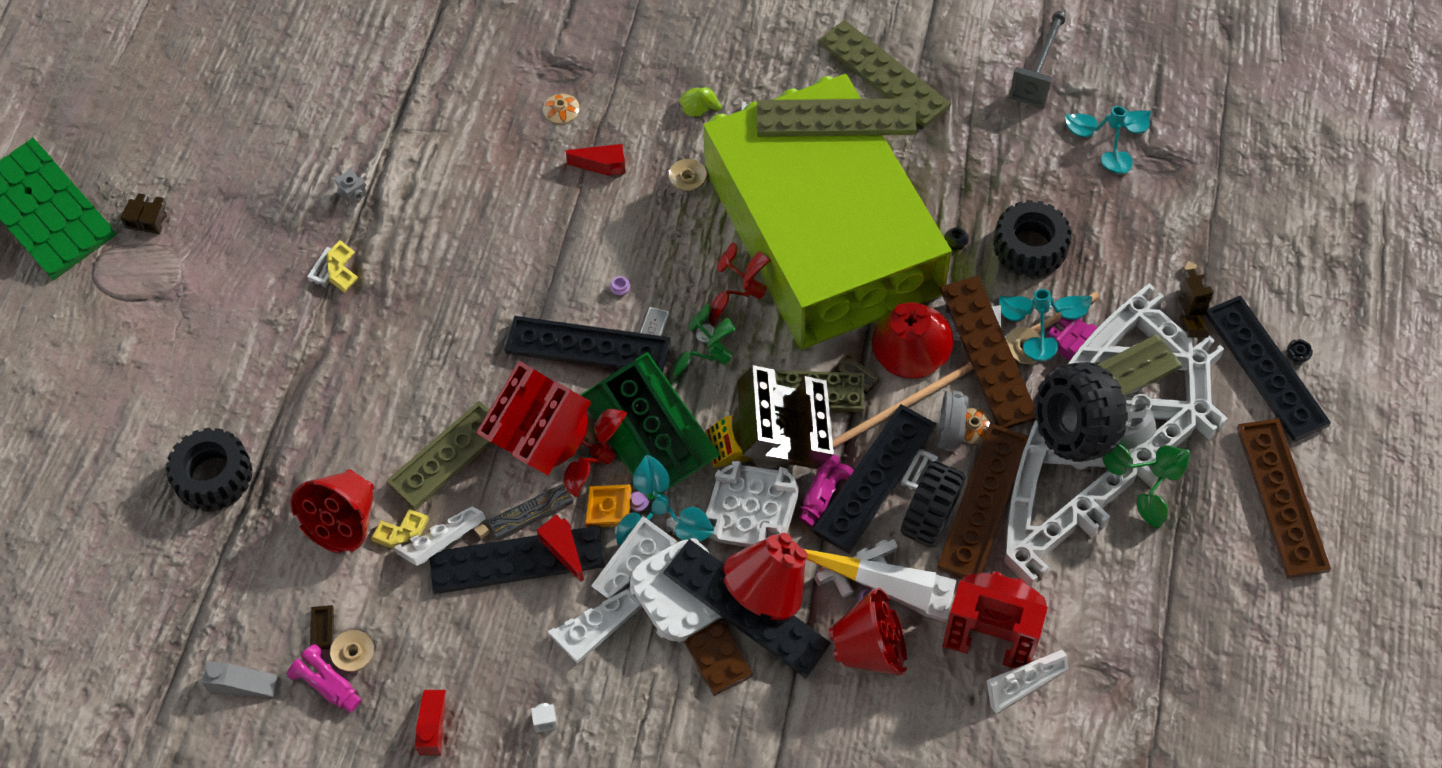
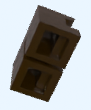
(144, 215)
(1193, 295)

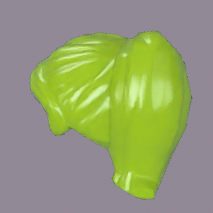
(698, 101)

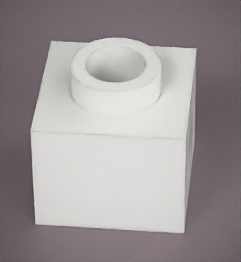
(544, 717)

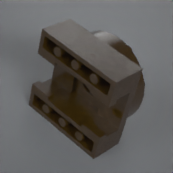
(782, 423)

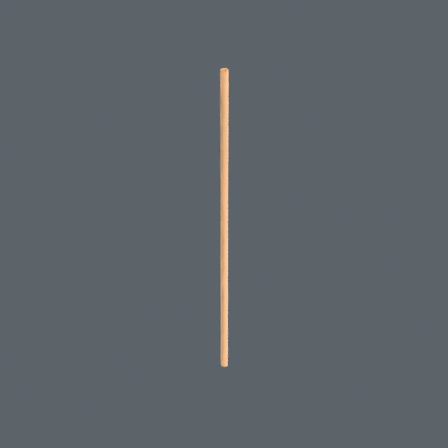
(930, 389)

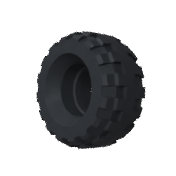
(1081, 411)

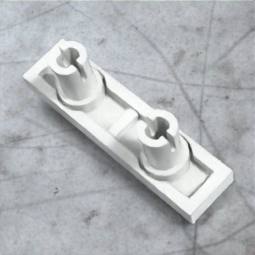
(876, 554)

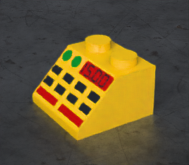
(723, 439)

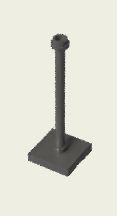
(1031, 86)

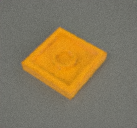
(607, 505)

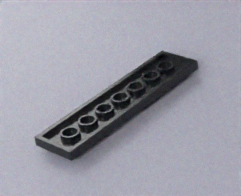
(583, 343)
(1267, 368)
(874, 479)
(509, 561)
(786, 639)

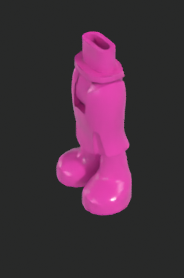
(822, 489)
(326, 680)

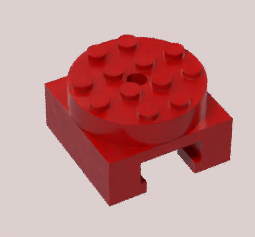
(536, 419)
(998, 609)

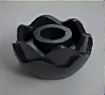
(961, 238)
(1302, 346)

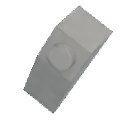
(238, 680)

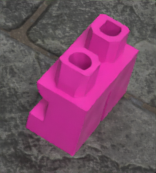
(1072, 337)

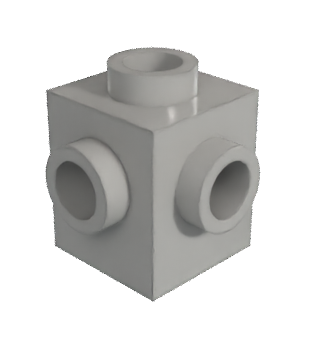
(350, 186)

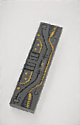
(530, 511)

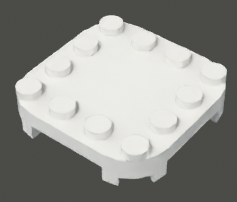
(751, 504)
(667, 604)

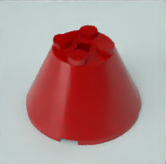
(912, 340)
(334, 510)
(768, 576)
(870, 636)

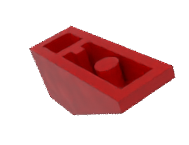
(599, 159)
(558, 538)
(430, 723)

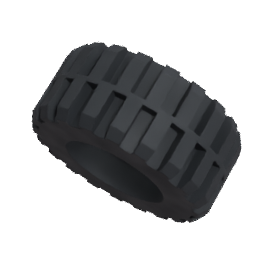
(1036, 218)
(199, 448)
(932, 503)

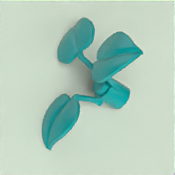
(1134, 121)
(1017, 307)
(653, 477)

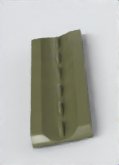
(1142, 364)
(843, 392)

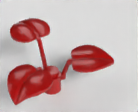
(751, 285)
(578, 471)

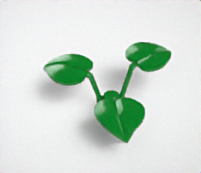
(717, 350)
(1169, 464)

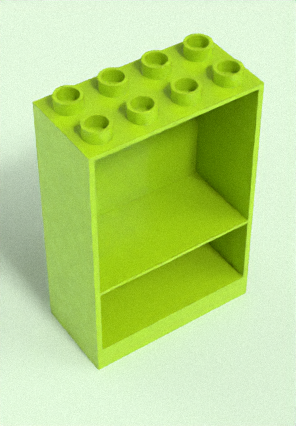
(829, 216)

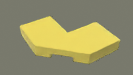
(338, 274)
(392, 535)

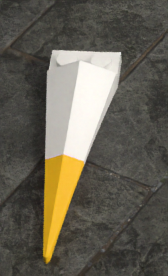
(911, 587)

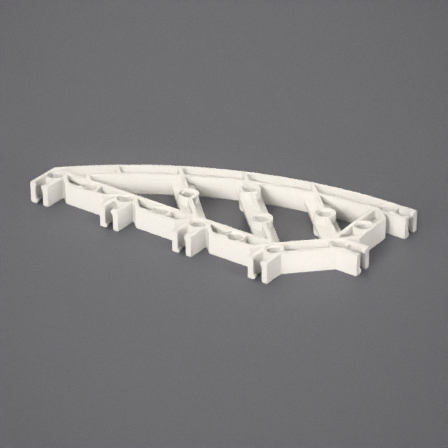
(1033, 541)

